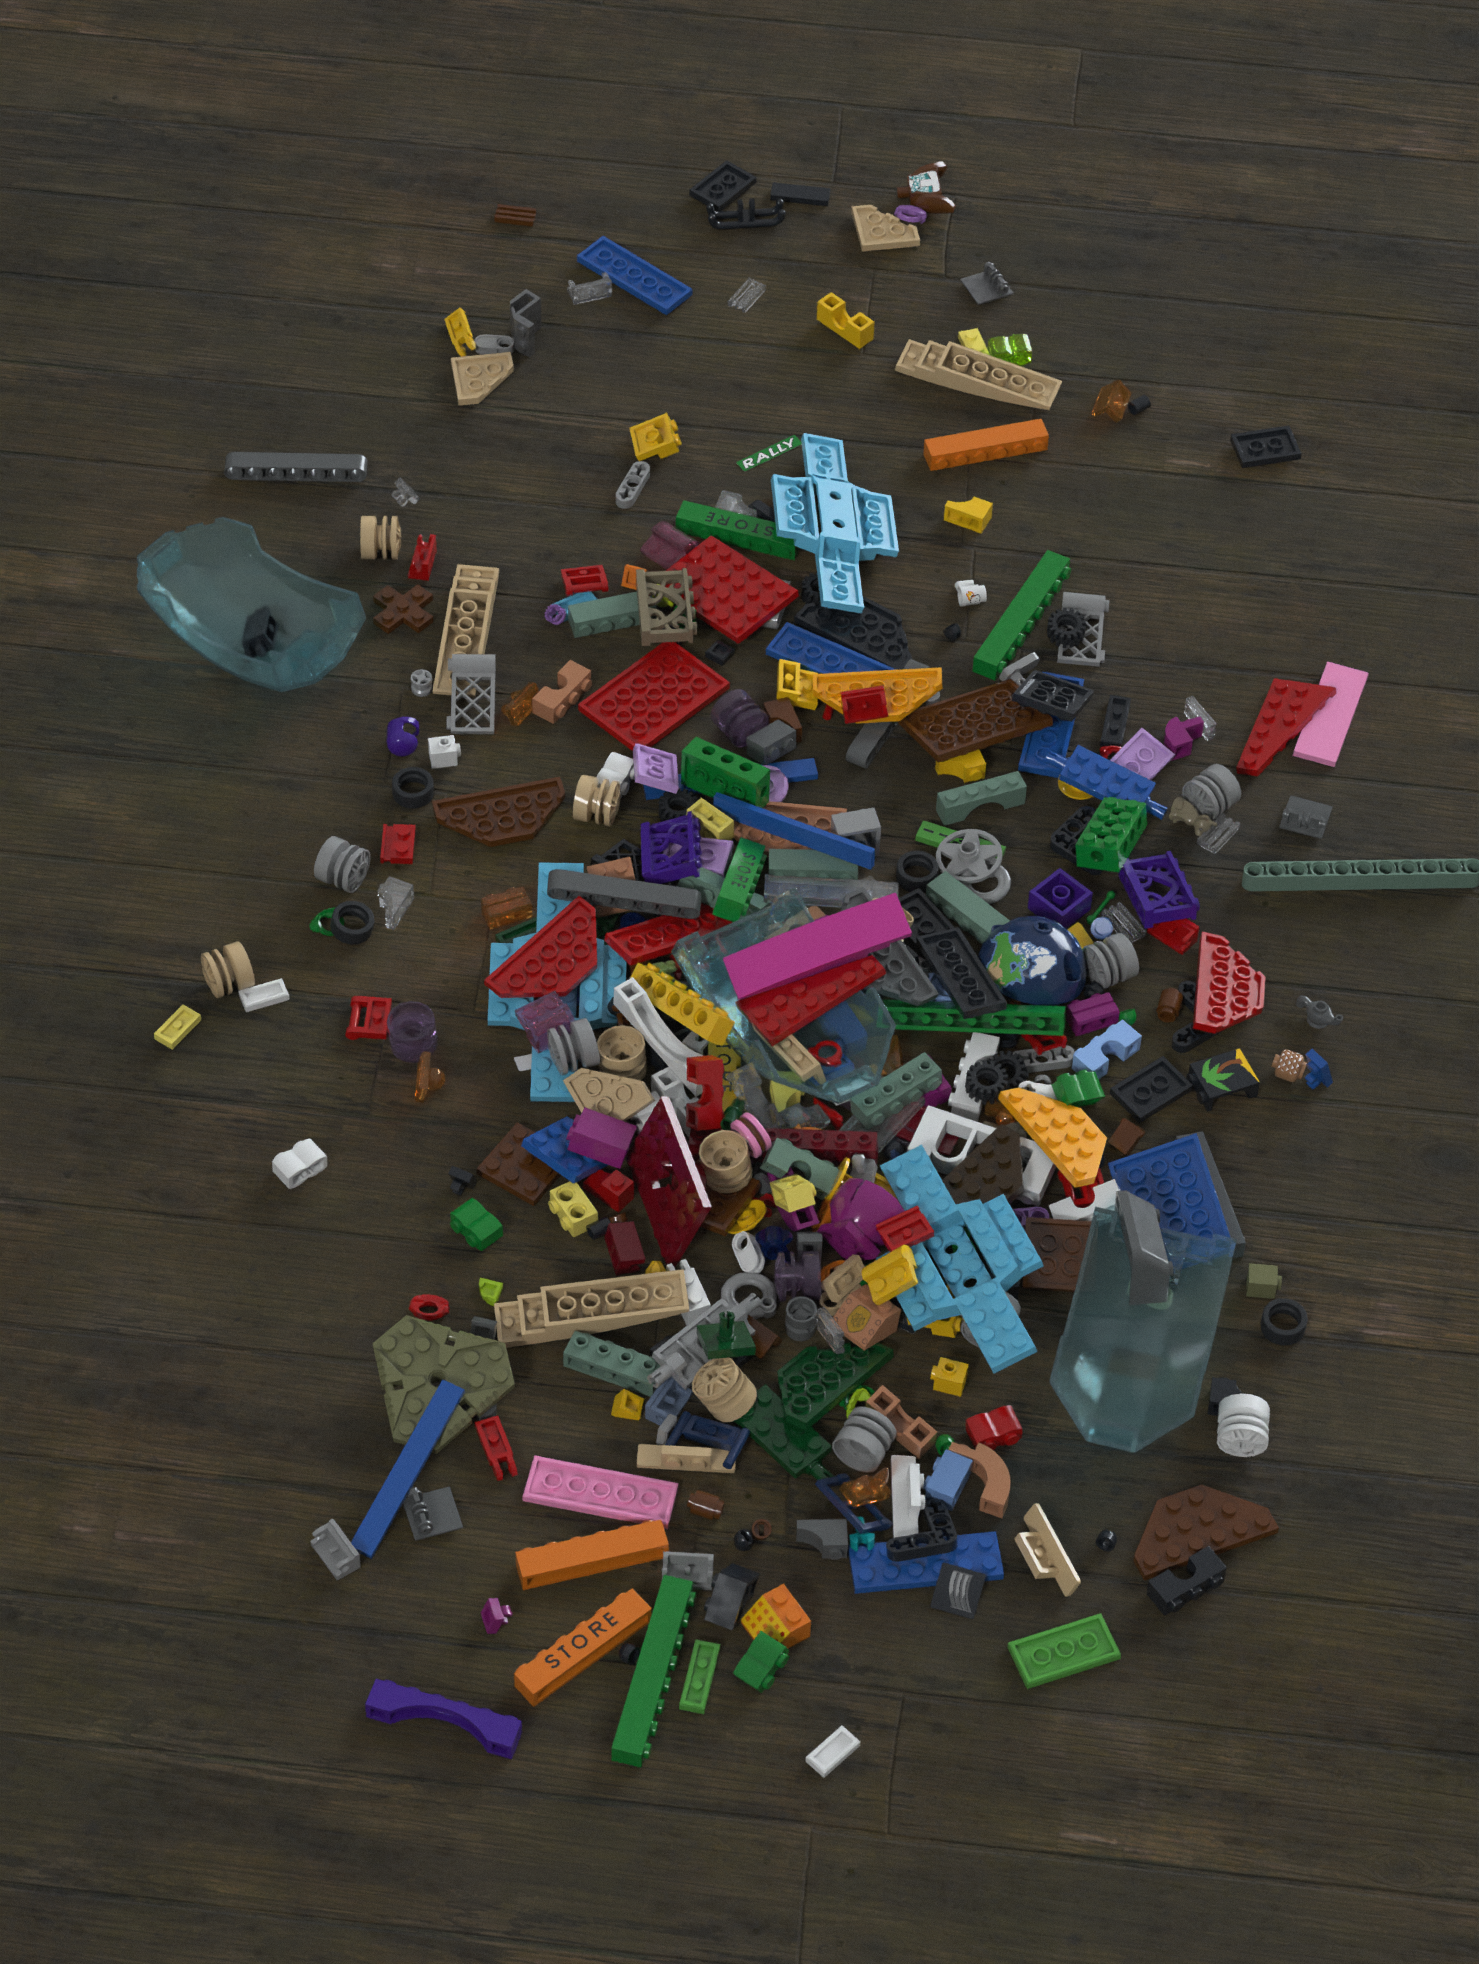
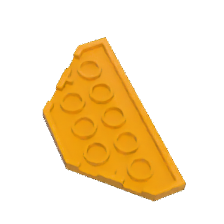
(903, 688)
(1060, 1131)

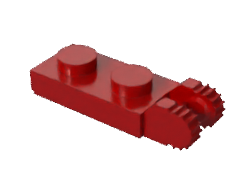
(496, 1445)

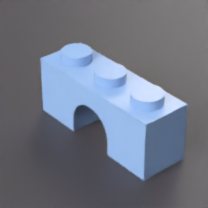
(1118, 1040)

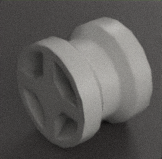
(421, 683)

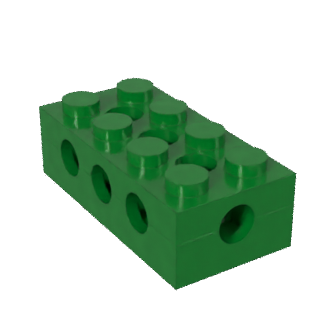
(715, 770)
(1111, 834)

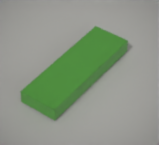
(699, 1676)

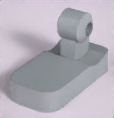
(1019, 668)
(863, 1168)

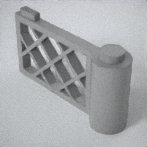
(1090, 607)
(470, 668)

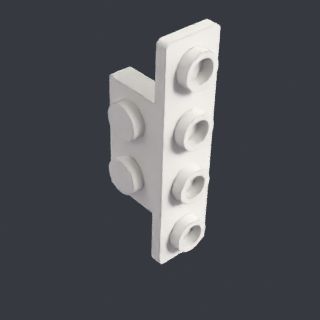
(906, 1494)

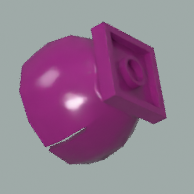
(854, 1218)

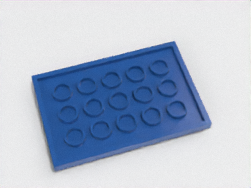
(1177, 1184)

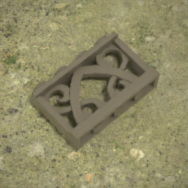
(651, 628)

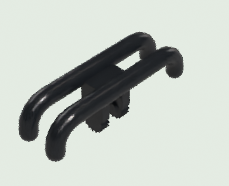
(746, 218)

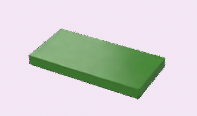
(1064, 1651)

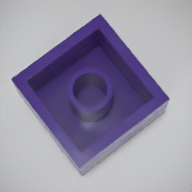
(1060, 899)

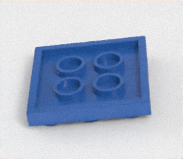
(551, 1148)

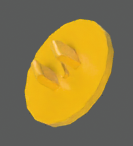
(840, 1178)

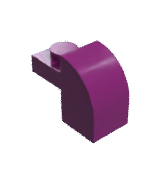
(1180, 735)

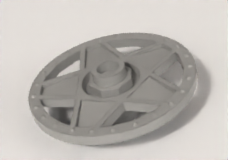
(969, 855)

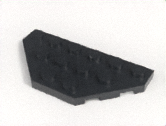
(872, 633)

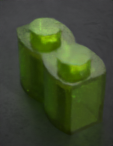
(1012, 349)

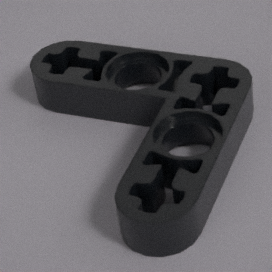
(1070, 838)
(1194, 1039)
(934, 1538)

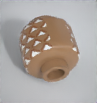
(1289, 1065)

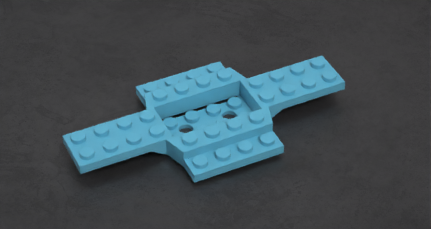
(863, 514)
(594, 991)
(1000, 1241)

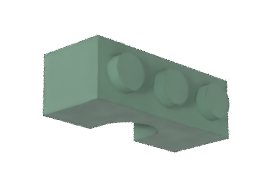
(785, 1155)

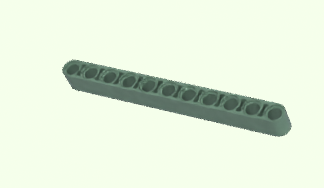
(1361, 874)

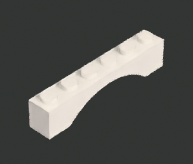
(640, 1012)

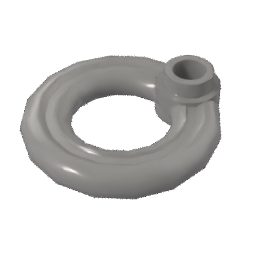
(1002, 888)
(758, 1280)

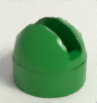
(1128, 1016)
(943, 1442)

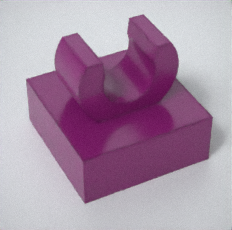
(494, 1615)

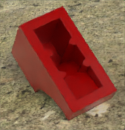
(611, 1188)

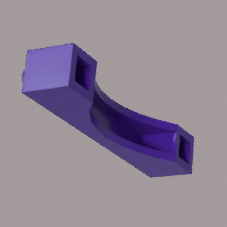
(397, 1703)

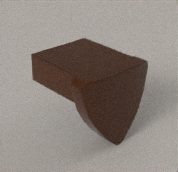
(1126, 1136)

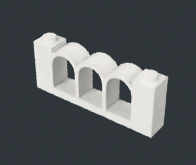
(938, 1122)

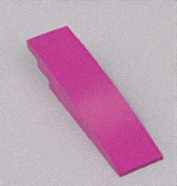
(817, 946)

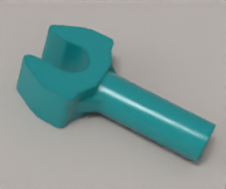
(857, 1538)

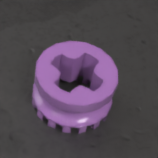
(552, 610)

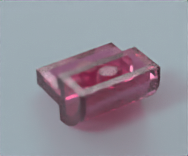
(667, 544)
(541, 1015)

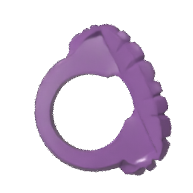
(906, 212)

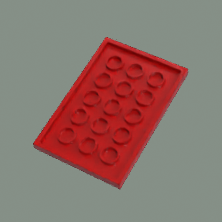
(731, 589)
(654, 696)

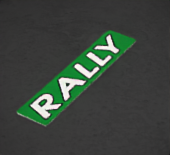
(769, 453)

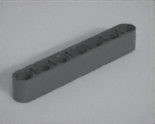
(295, 466)
(874, 735)
(624, 893)

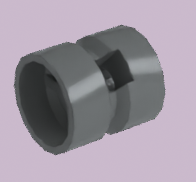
(800, 1318)

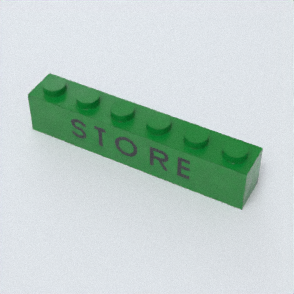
(734, 529)
(740, 880)

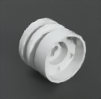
(1243, 1425)

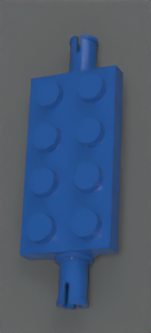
(1104, 778)

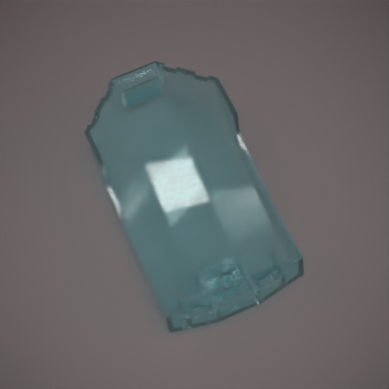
(219, 575)
(856, 1024)
(1139, 1367)

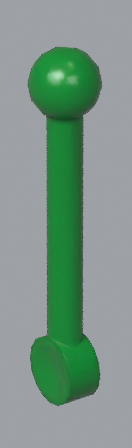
(1110, 895)

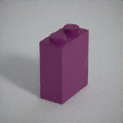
(601, 1137)

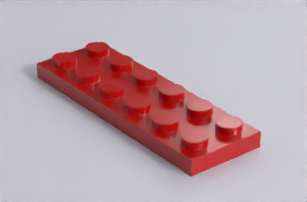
(659, 935)

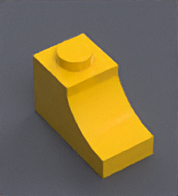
(970, 514)
(967, 767)

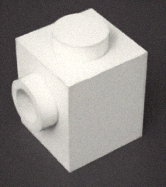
(443, 751)

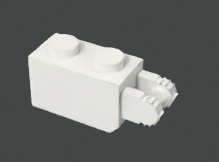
(696, 1295)

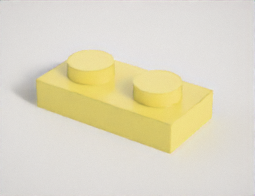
(973, 340)
(177, 1027)

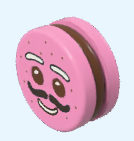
(754, 1134)

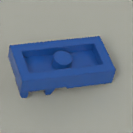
(1319, 1070)

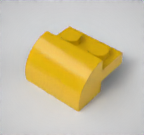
(795, 685)
(891, 1274)

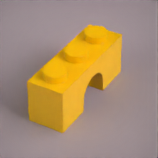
(833, 314)

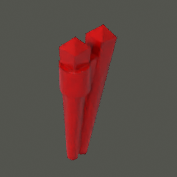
(835, 1117)

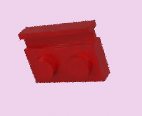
(398, 843)
(905, 1229)

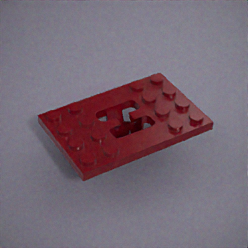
(677, 1208)

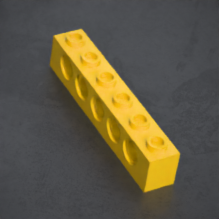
(683, 1005)

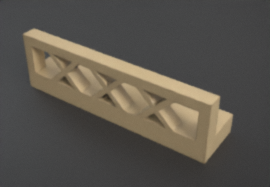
(797, 1058)

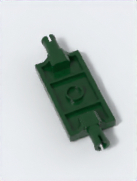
(792, 1447)

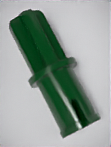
(732, 1113)

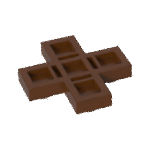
(403, 609)

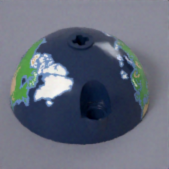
(1034, 961)

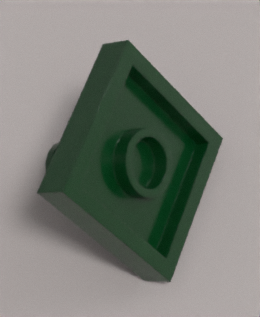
(726, 1338)

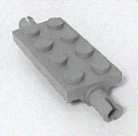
(684, 1354)

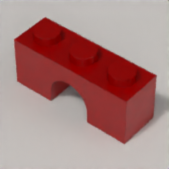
(708, 1110)

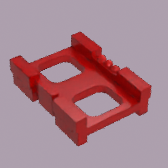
(1035, 1041)

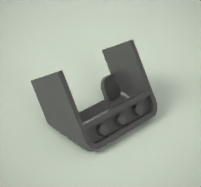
(1144, 1248)

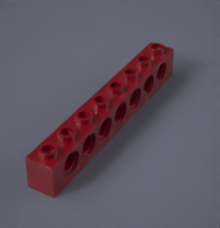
(823, 1144)

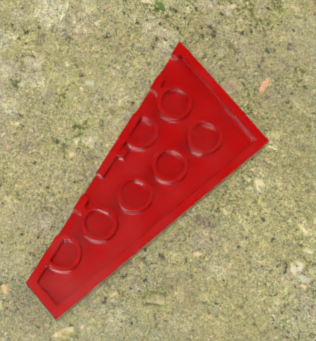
(1281, 718)
(794, 1005)

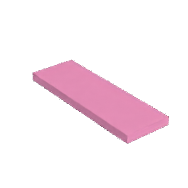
(1326, 732)
(599, 1491)

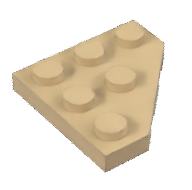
(882, 230)
(479, 375)
(608, 1093)

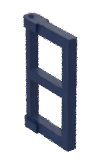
(844, 1507)

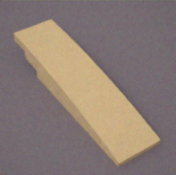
(977, 374)
(466, 621)
(590, 1307)

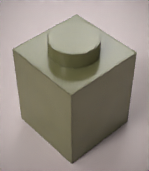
(1262, 1281)

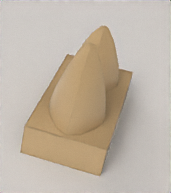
(843, 1278)

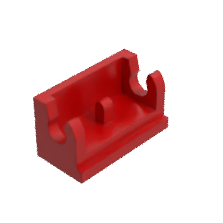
(423, 558)
(864, 704)
(1176, 934)

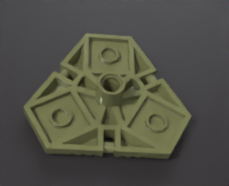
(418, 1356)

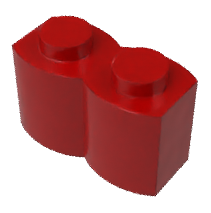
(994, 1428)

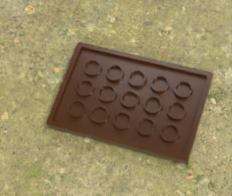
(972, 721)

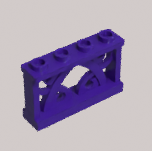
(672, 867)
(1158, 909)

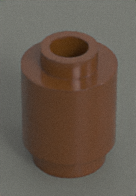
(1169, 1005)
(706, 1505)

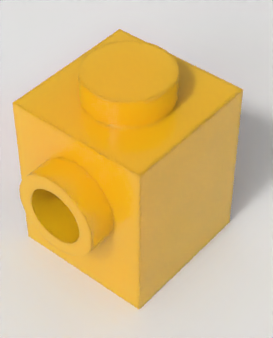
(949, 1376)

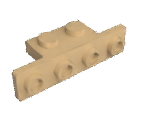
(682, 1458)
(1045, 1553)

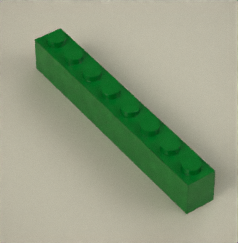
(1021, 615)
(946, 1017)
(652, 1671)

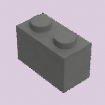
(771, 742)

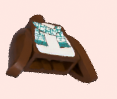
(925, 190)

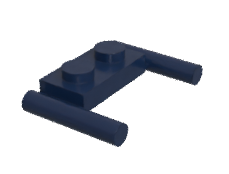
(711, 1434)

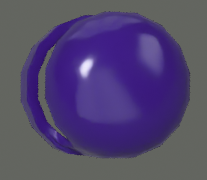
(400, 742)

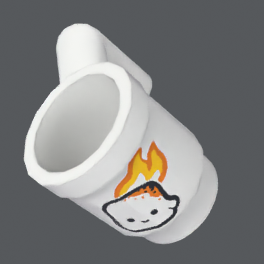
(969, 593)

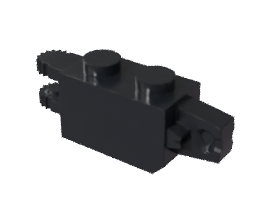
(259, 633)

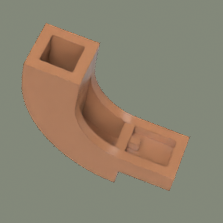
(994, 1474)

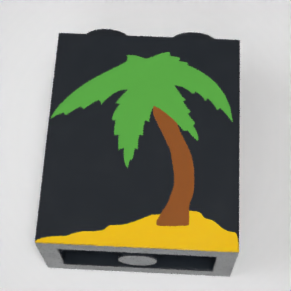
(1221, 1077)

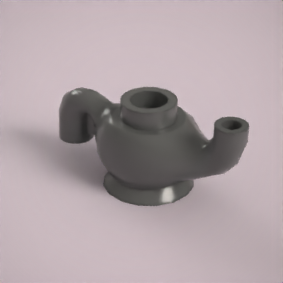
(1318, 1013)

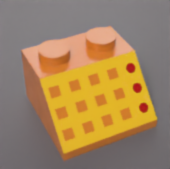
(779, 1617)

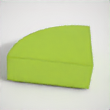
(490, 1290)

